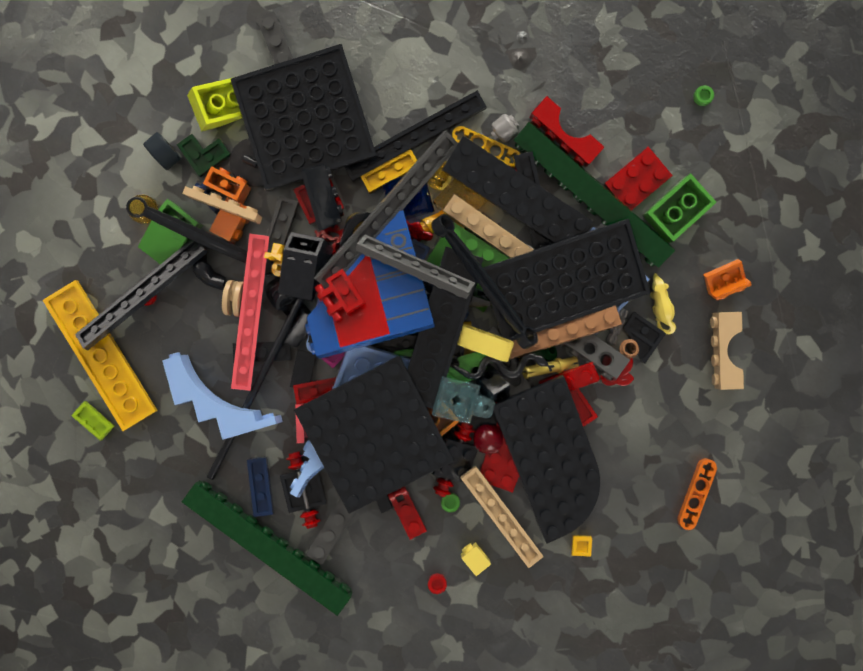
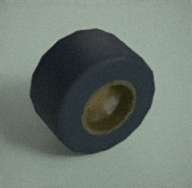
(161, 151)

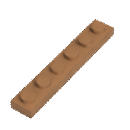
(571, 330)

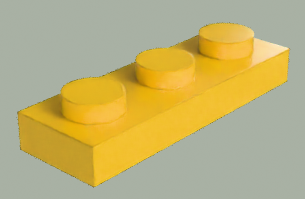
(389, 171)

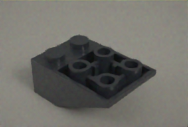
(301, 263)

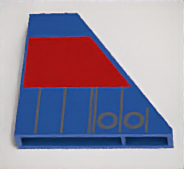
(392, 300)

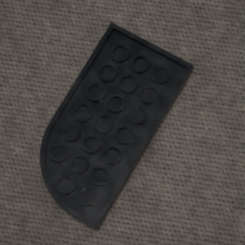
(551, 455)

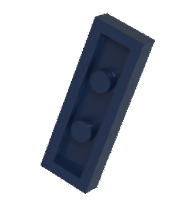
(260, 486)

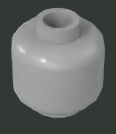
(505, 128)

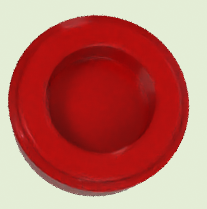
(437, 583)

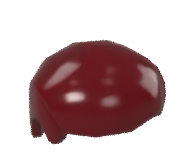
(488, 438)

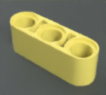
(485, 343)

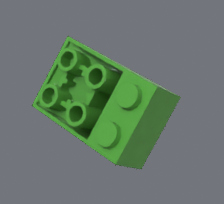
(162, 242)

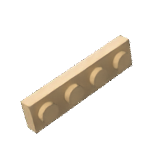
(216, 201)

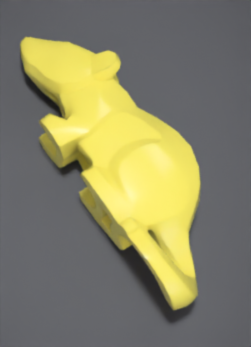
(662, 308)

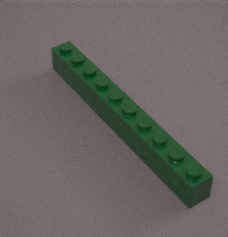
(591, 192)
(267, 547)

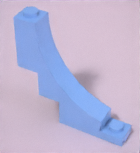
(188, 387)

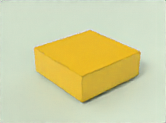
(581, 546)

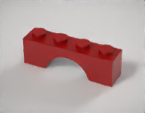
(582, 149)

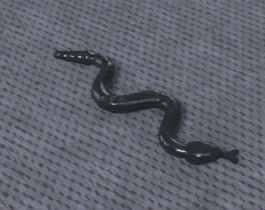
(539, 360)

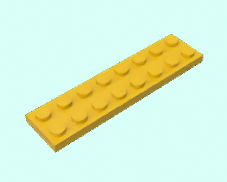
(102, 362)

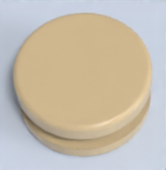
(232, 297)

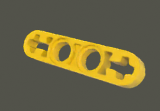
(487, 143)

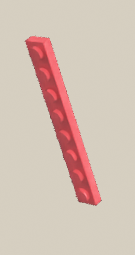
(250, 312)

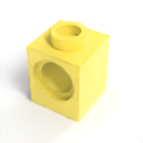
(475, 558)

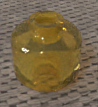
(439, 179)

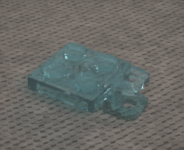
(470, 401)

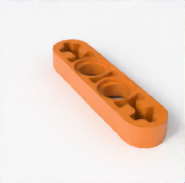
(701, 495)

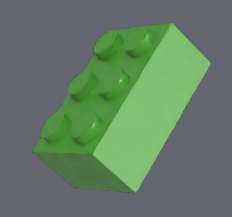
(679, 208)

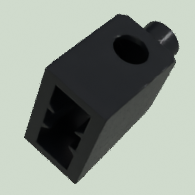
(493, 384)

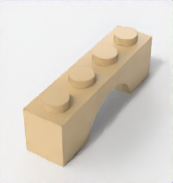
(724, 327)

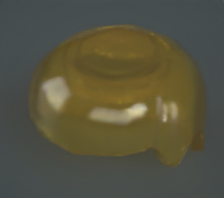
(137, 207)

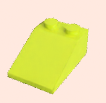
(214, 104)

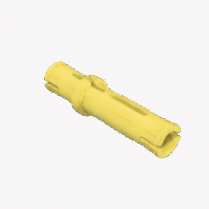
(559, 367)

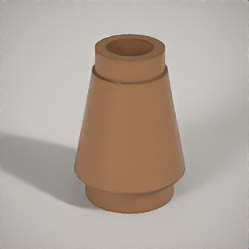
(632, 348)

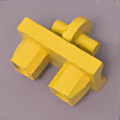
(276, 256)

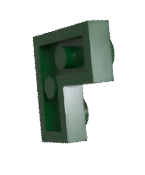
(201, 158)

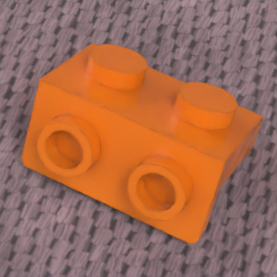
(726, 280)

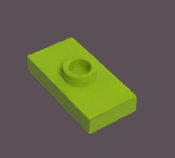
(93, 420)

